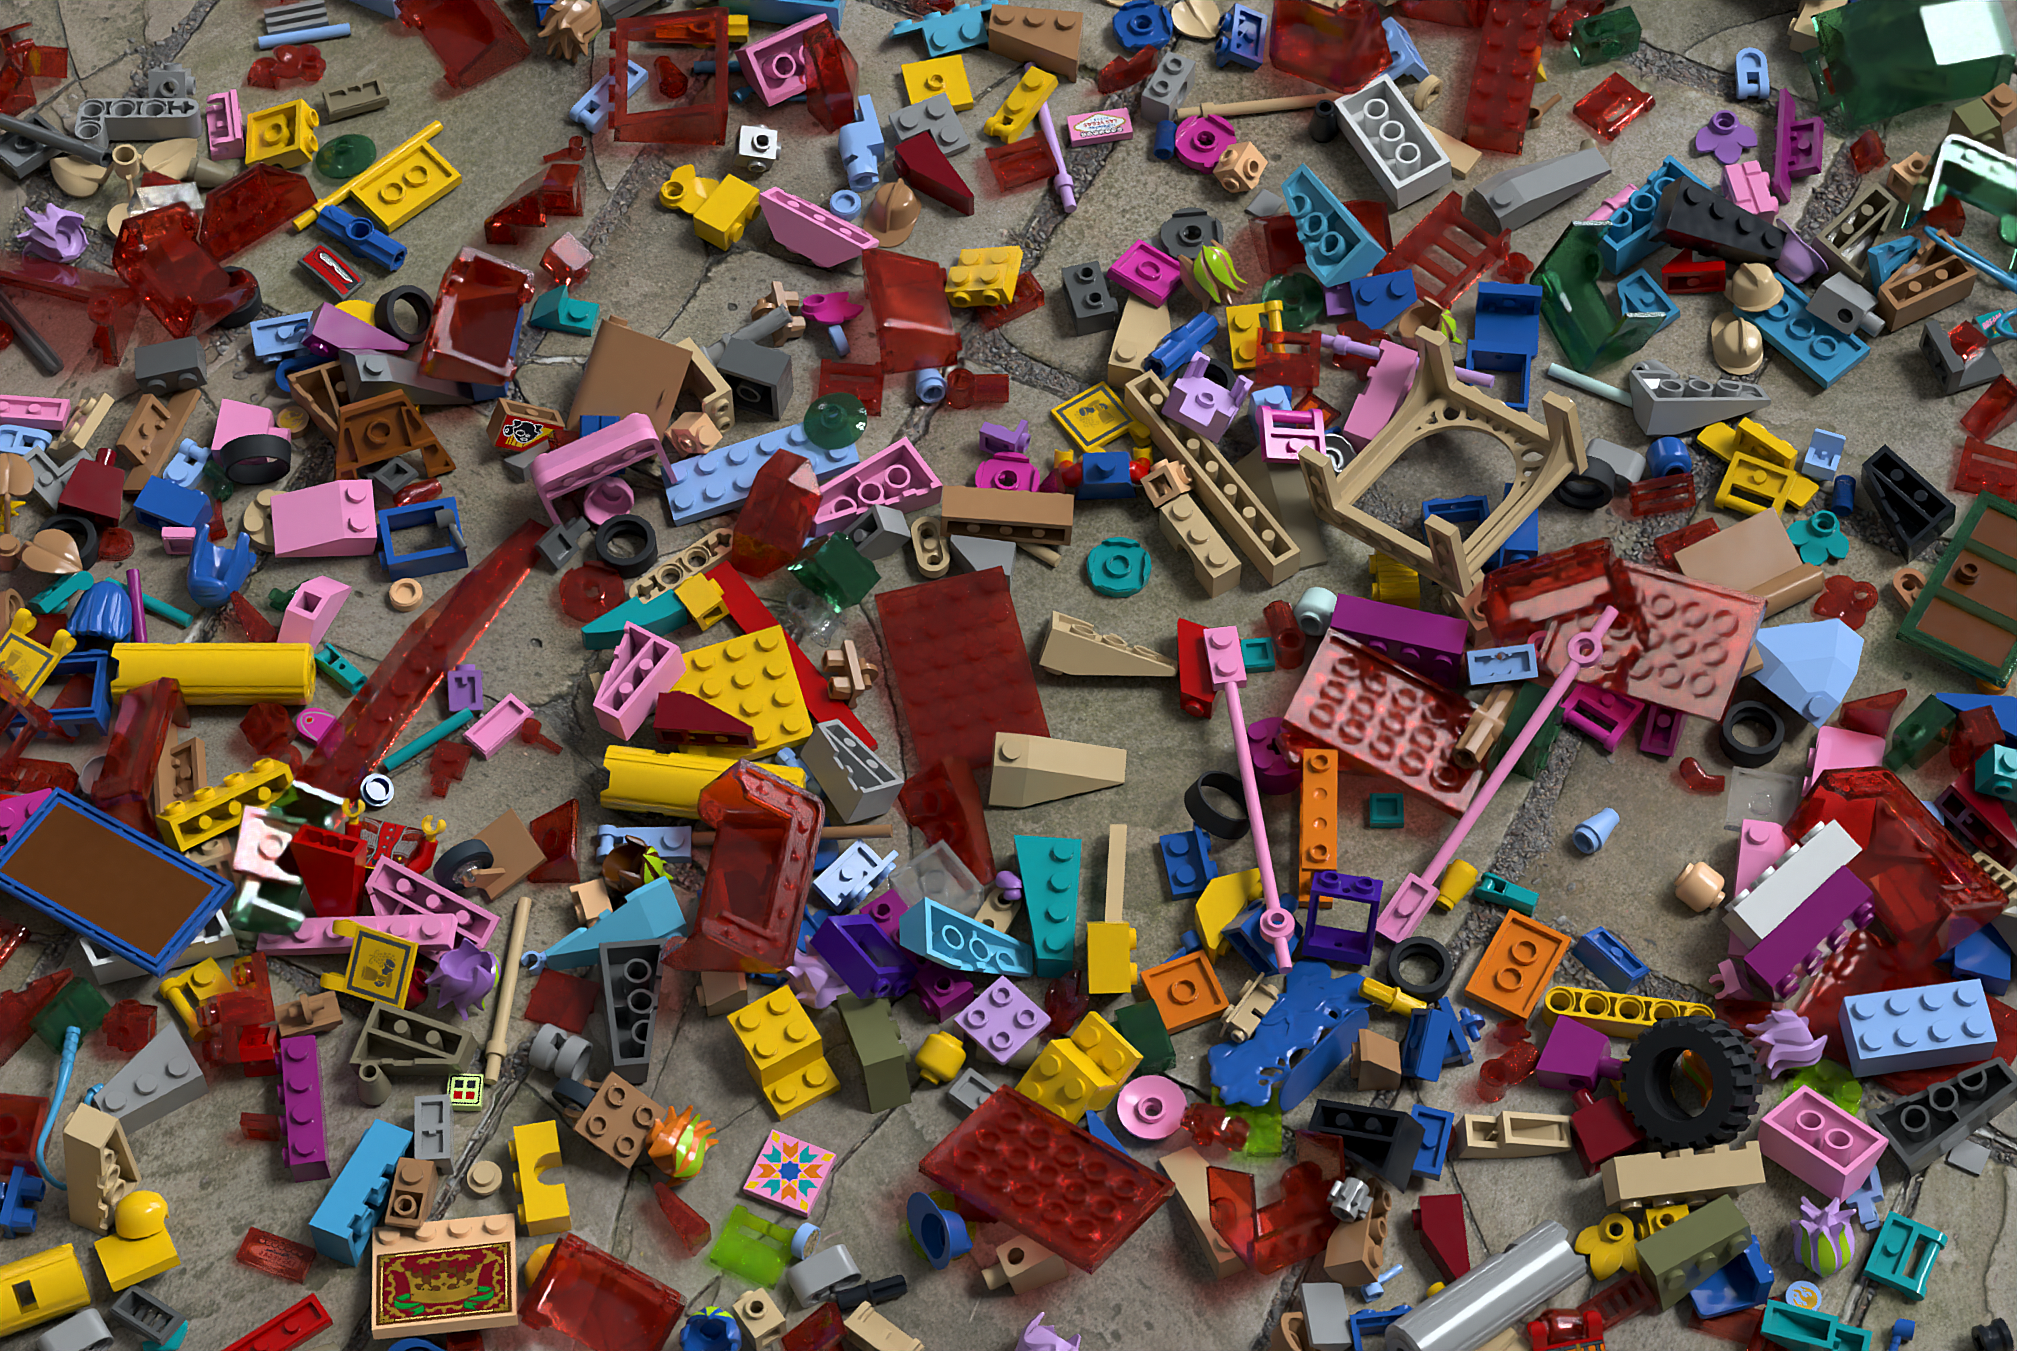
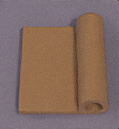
(630, 376)
(1754, 560)

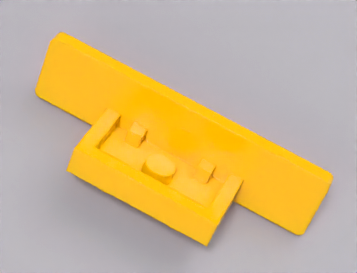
(1757, 442)

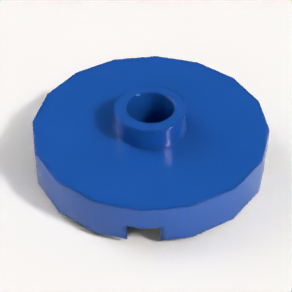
(1142, 24)

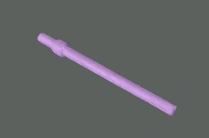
(1062, 182)
(1343, 345)

